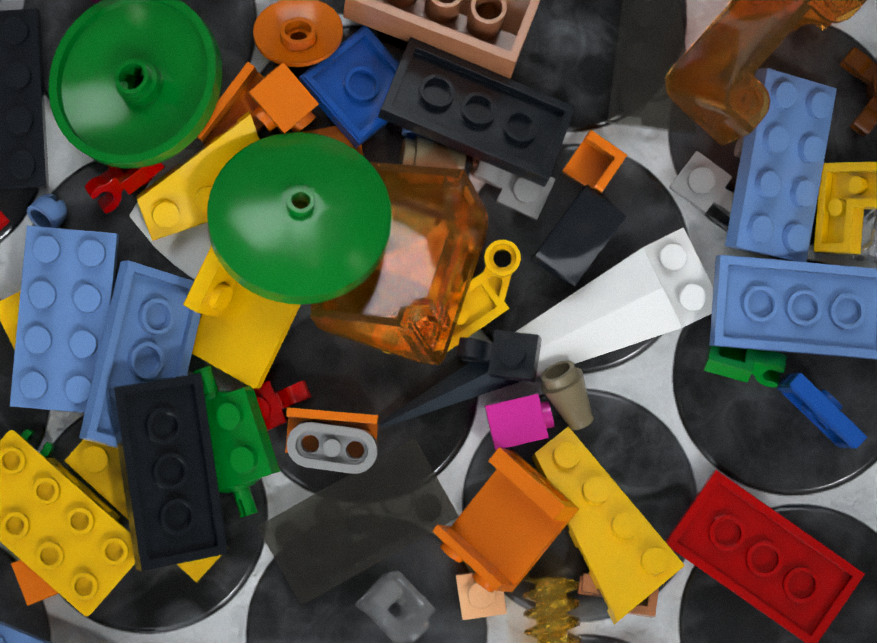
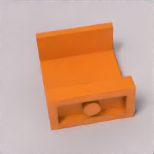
(507, 523)

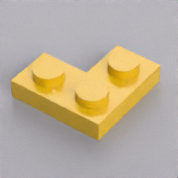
(842, 197)

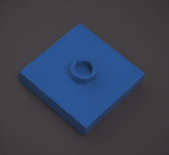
(353, 85)
(821, 410)

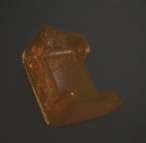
(716, 73)
(426, 270)

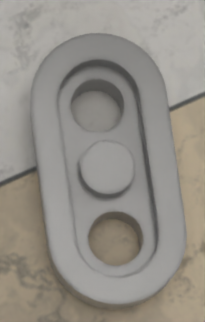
(332, 448)

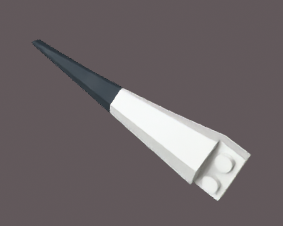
(631, 302)

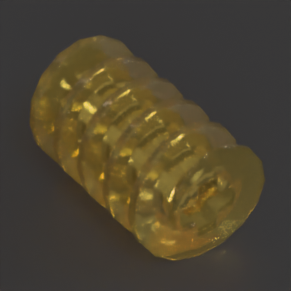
(552, 610)

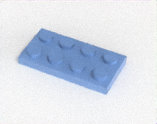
(782, 169)
(794, 307)
(61, 316)
(143, 340)

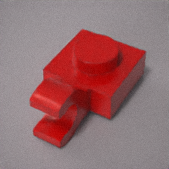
(118, 179)
(273, 403)

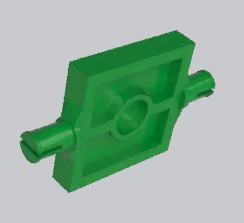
(238, 441)

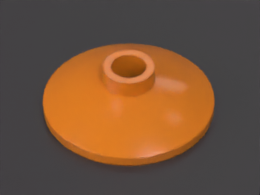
(298, 32)

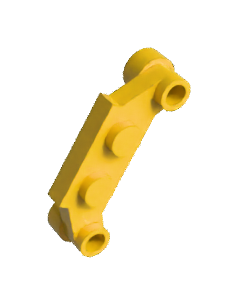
(486, 292)

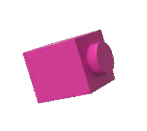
(519, 421)

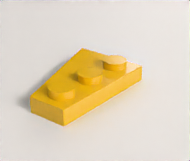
(182, 194)

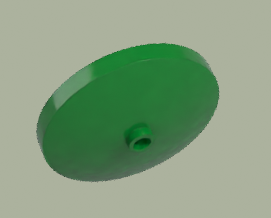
(135, 81)
(299, 218)

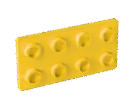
(236, 327)
(60, 526)

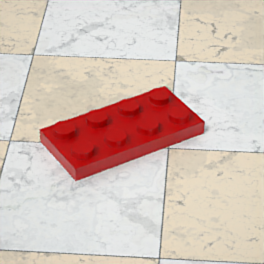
(764, 558)

